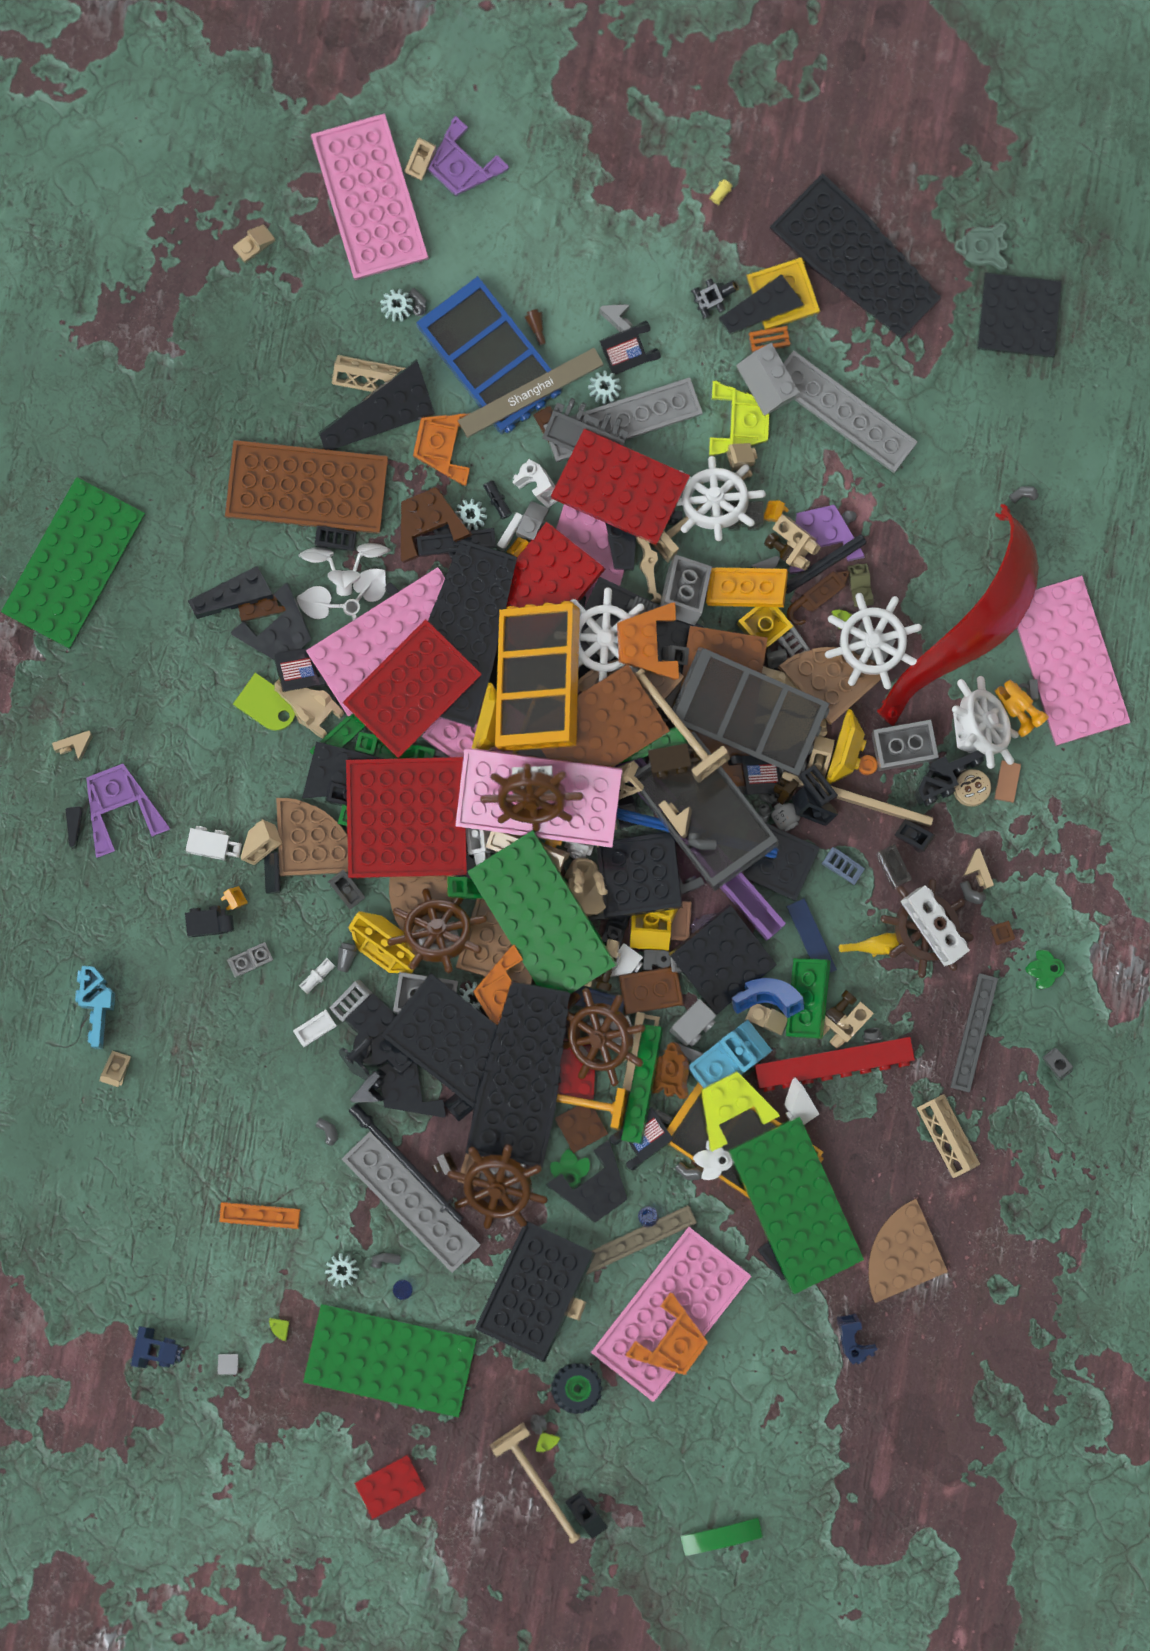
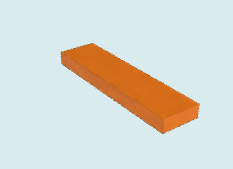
(259, 1215)

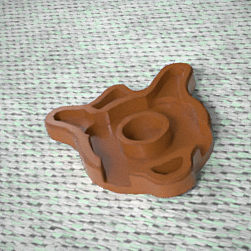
(672, 1072)

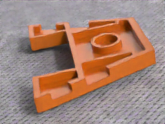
(436, 445)
(639, 641)
(495, 986)
(679, 1345)

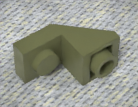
(860, 583)

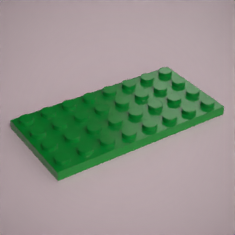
(73, 563)
(541, 915)
(796, 1205)
(389, 1360)

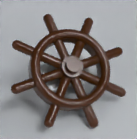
(531, 790)
(439, 937)
(606, 1033)
(499, 1177)

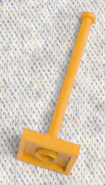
(616, 1108)

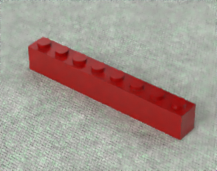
(832, 1063)

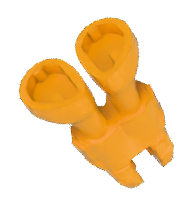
(1016, 702)

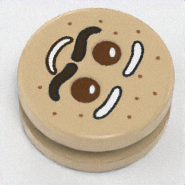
(973, 788)

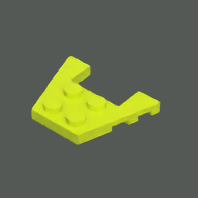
(747, 420)
(728, 1099)

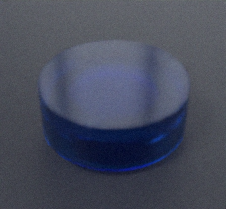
(648, 1216)
(402, 1289)

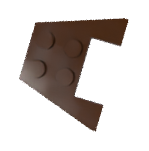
(424, 514)

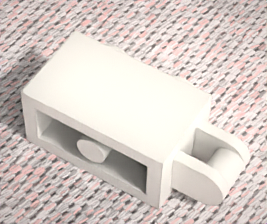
(477, 843)
(211, 844)

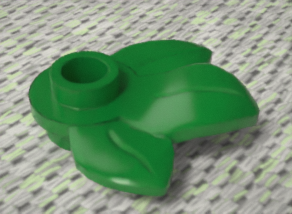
(1042, 969)
(570, 1166)

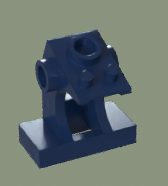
(848, 1327)
(168, 1353)

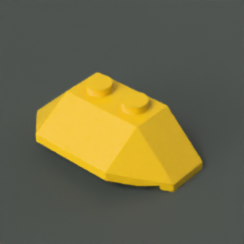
(486, 728)
(847, 749)
(371, 937)

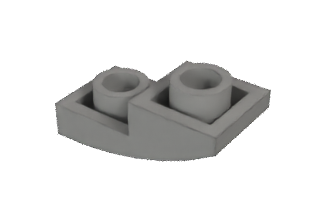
(250, 960)

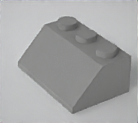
(768, 379)

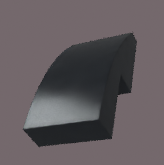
(615, 929)

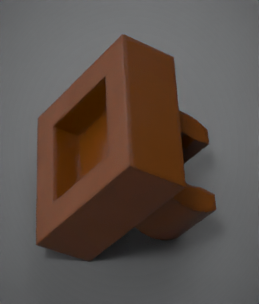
(1002, 933)

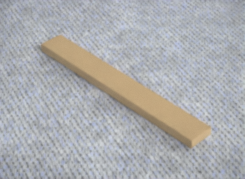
(870, 803)

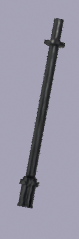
(366, 1122)

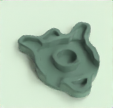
(983, 246)

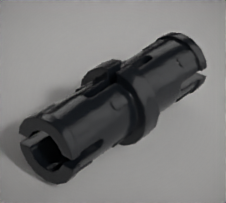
(497, 499)

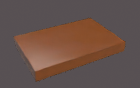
(650, 990)

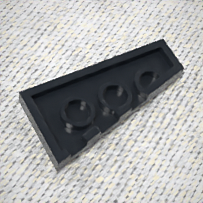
(768, 302)
(622, 548)
(242, 589)

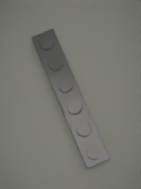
(974, 1033)

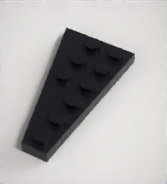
(386, 408)
(329, 766)

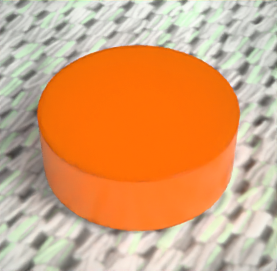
(867, 765)

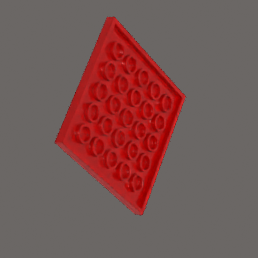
(404, 818)

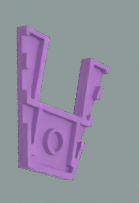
(113, 790)

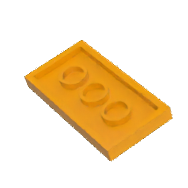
(747, 587)

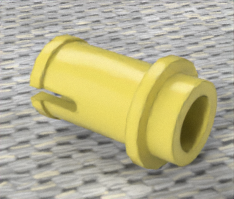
(721, 191)

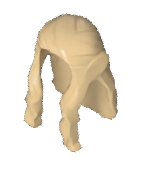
(587, 885)

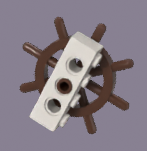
(931, 925)

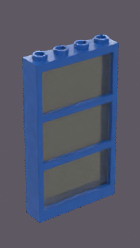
(484, 349)

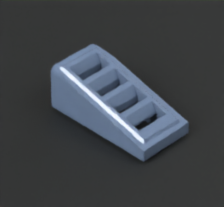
(827, 864)

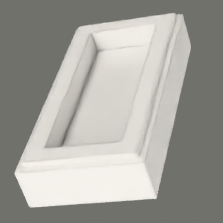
(509, 533)
(314, 1028)

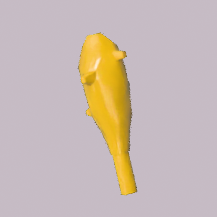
(874, 945)

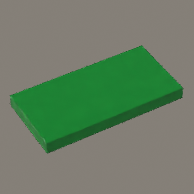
(811, 980)

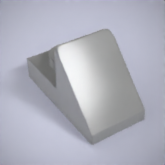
(614, 314)

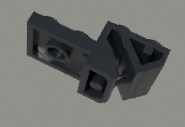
(944, 777)

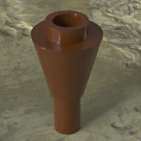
(535, 321)

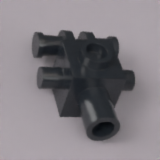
(713, 296)

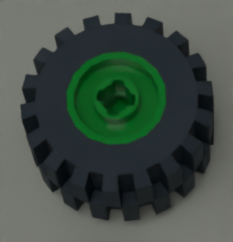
(576, 1388)

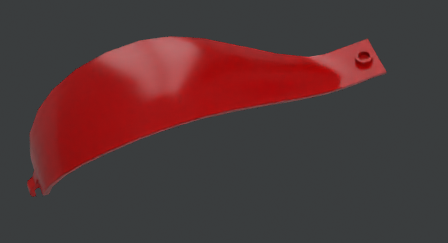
(982, 628)

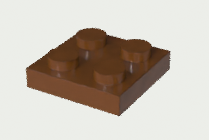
(581, 1127)

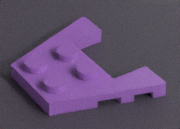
(456, 168)
(828, 529)

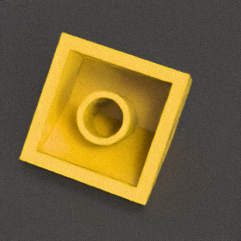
(765, 622)
(649, 932)

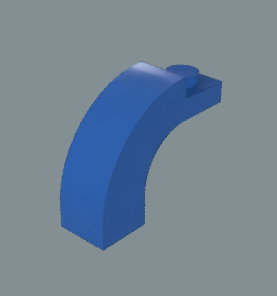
(769, 991)

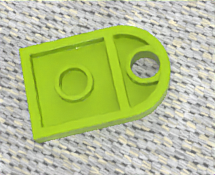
(264, 704)

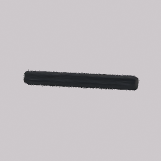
(825, 563)

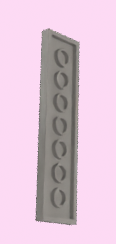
(644, 412)
(848, 414)
(410, 1202)

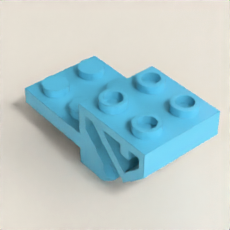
(91, 998)
(733, 1053)

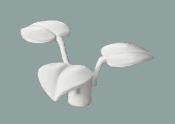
(343, 579)
(316, 599)

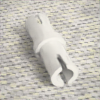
(317, 976)

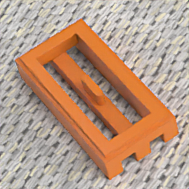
(767, 332)

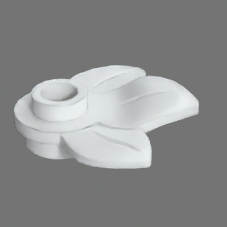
(710, 1162)

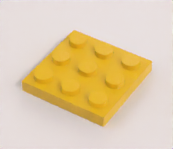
(797, 277)

